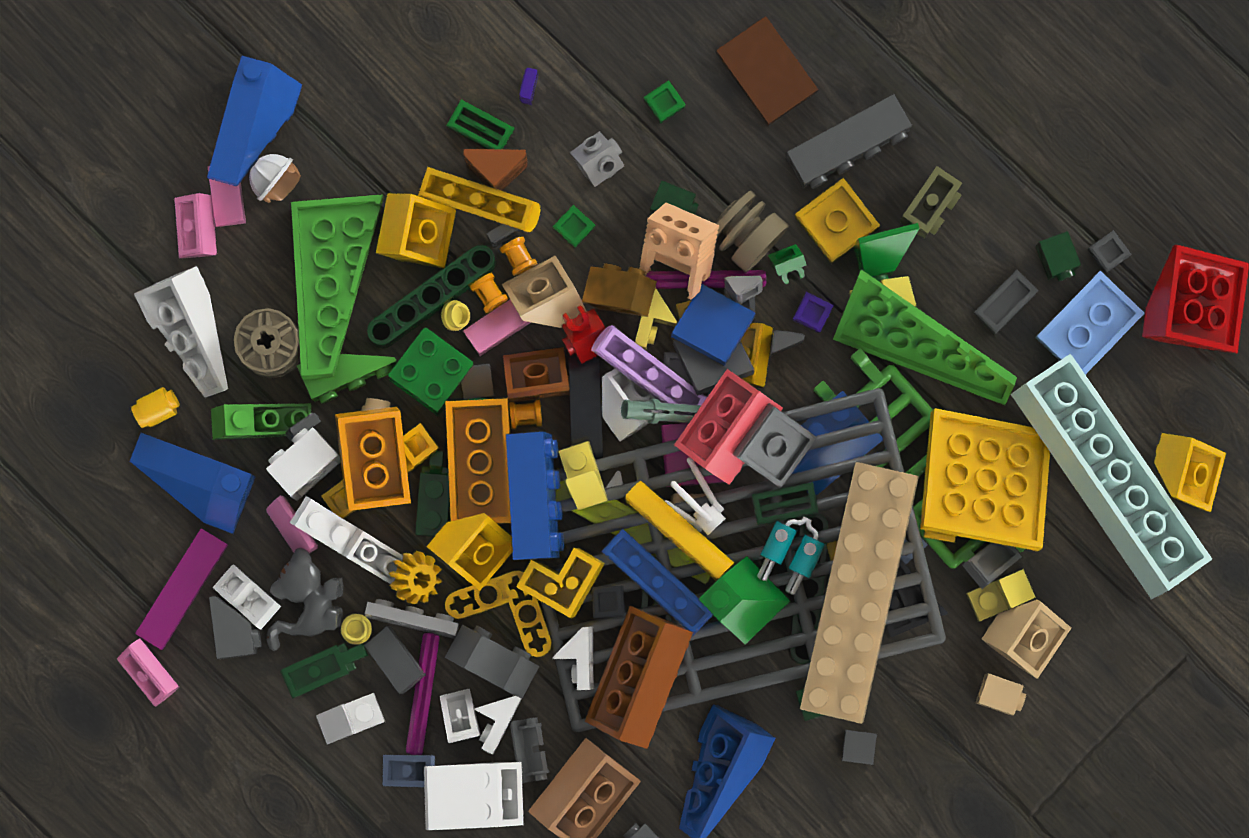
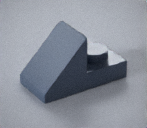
(405, 769)

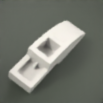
(346, 539)

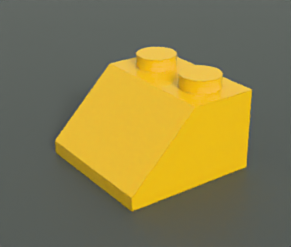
(416, 230)
(473, 547)

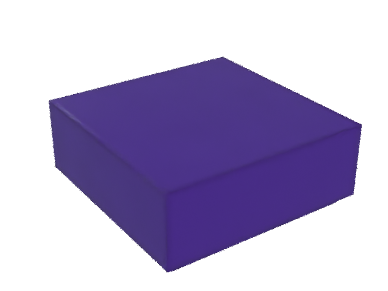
(528, 86)
(812, 312)

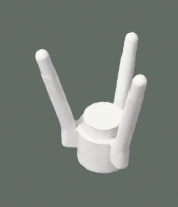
(707, 517)

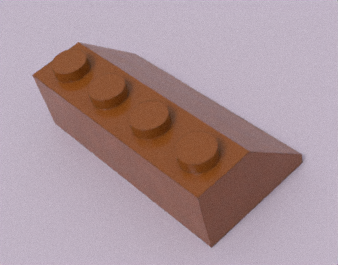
(638, 677)

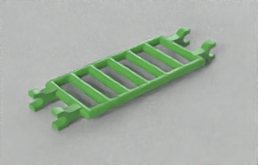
(909, 395)

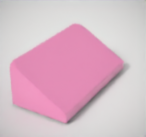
(227, 203)
(195, 226)
(495, 328)
(281, 514)

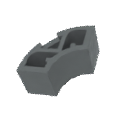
(492, 661)

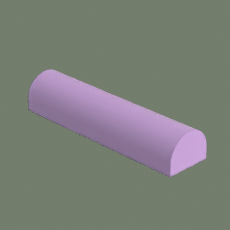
(644, 369)

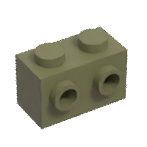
(933, 198)

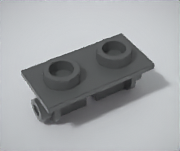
(526, 742)

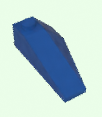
(255, 111)
(202, 485)
(727, 762)

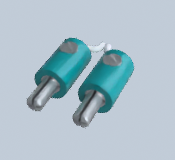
(804, 558)

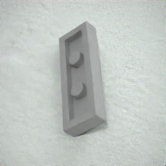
(412, 618)

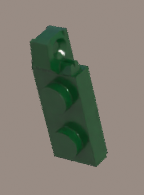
(433, 497)
(321, 668)

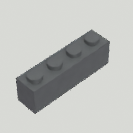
(849, 141)

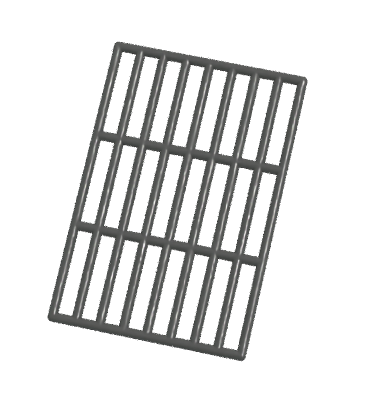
(801, 606)

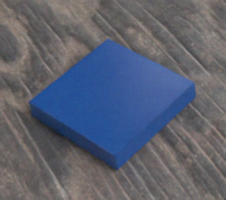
(713, 325)

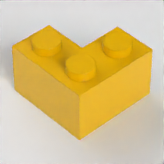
(565, 589)

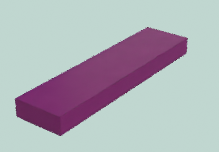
(181, 589)

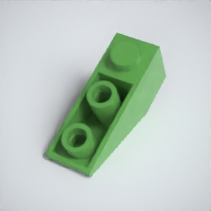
(349, 374)
(256, 420)

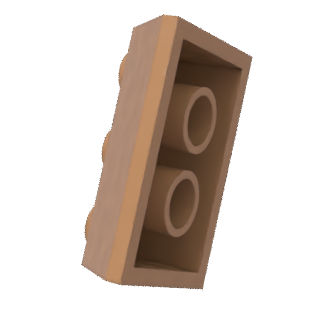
(584, 794)

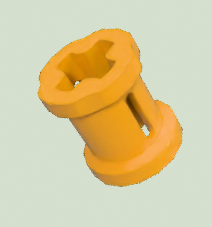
(518, 256)
(488, 292)
(525, 414)

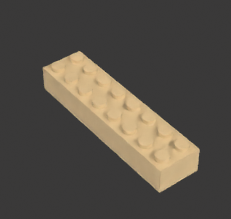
(859, 592)

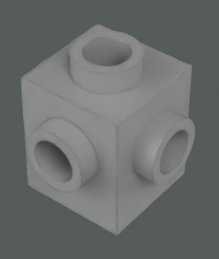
(598, 158)

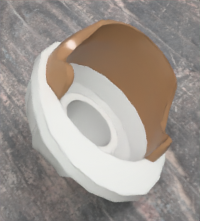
(273, 177)

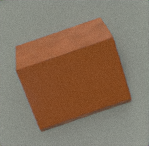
(496, 166)
(536, 375)

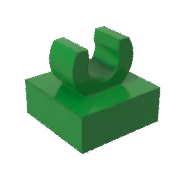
(787, 261)

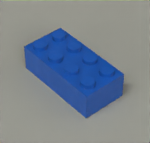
(534, 496)

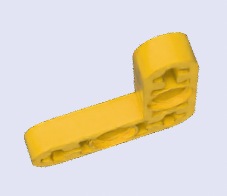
(504, 596)

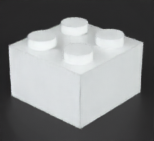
(303, 463)

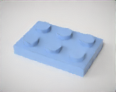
(1090, 323)

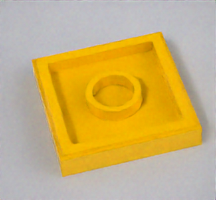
(837, 220)

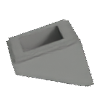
(743, 287)

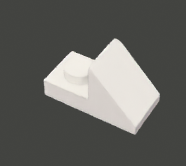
(580, 648)
(502, 713)
(350, 718)

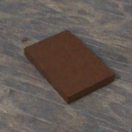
(767, 70)

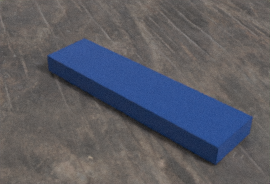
(657, 581)

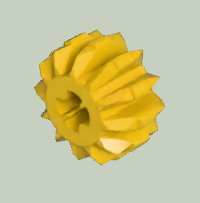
(424, 582)

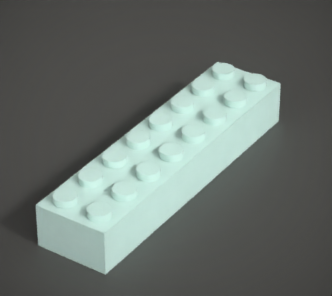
(1111, 477)

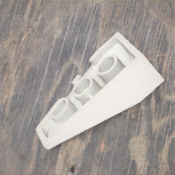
(186, 319)

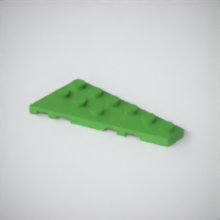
(329, 259)
(903, 334)

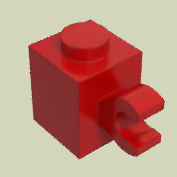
(582, 333)

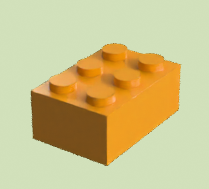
(373, 458)

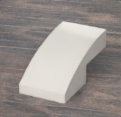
(246, 597)

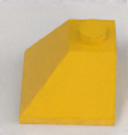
(1189, 469)

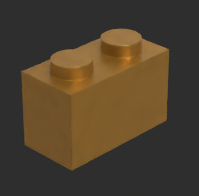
(619, 290)

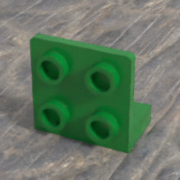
(430, 371)

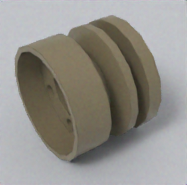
(748, 231)
(284, 350)

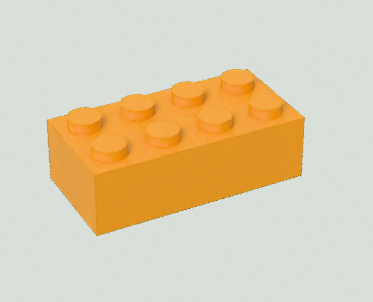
(478, 458)

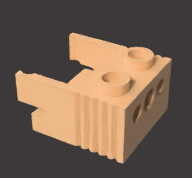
(680, 242)

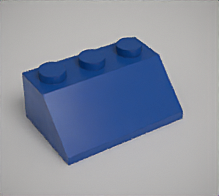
(836, 452)

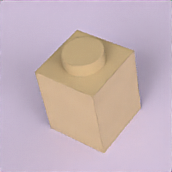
(1001, 694)

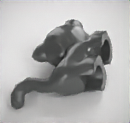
(300, 583)

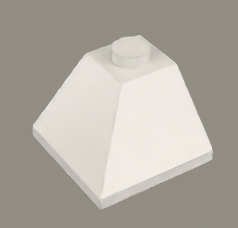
(615, 390)

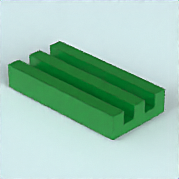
(503, 140)

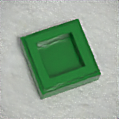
(664, 101)
(574, 226)

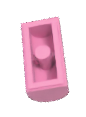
(147, 672)

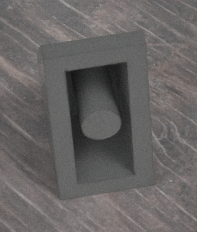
(232, 631)

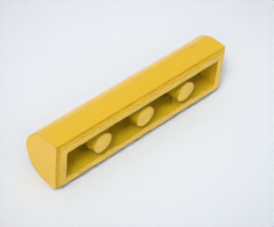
(480, 200)
(678, 530)

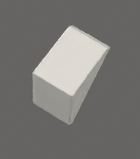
(459, 716)

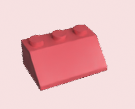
(722, 425)

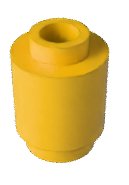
(155, 407)

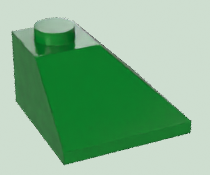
(883, 251)
(744, 600)

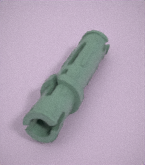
(635, 409)

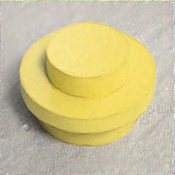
(455, 315)
(356, 629)

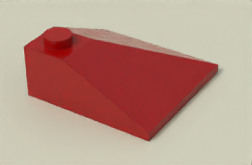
(1198, 301)

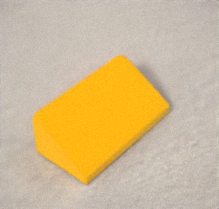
(757, 346)

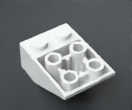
(473, 795)

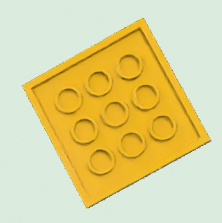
(985, 480)

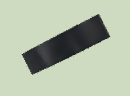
(586, 403)

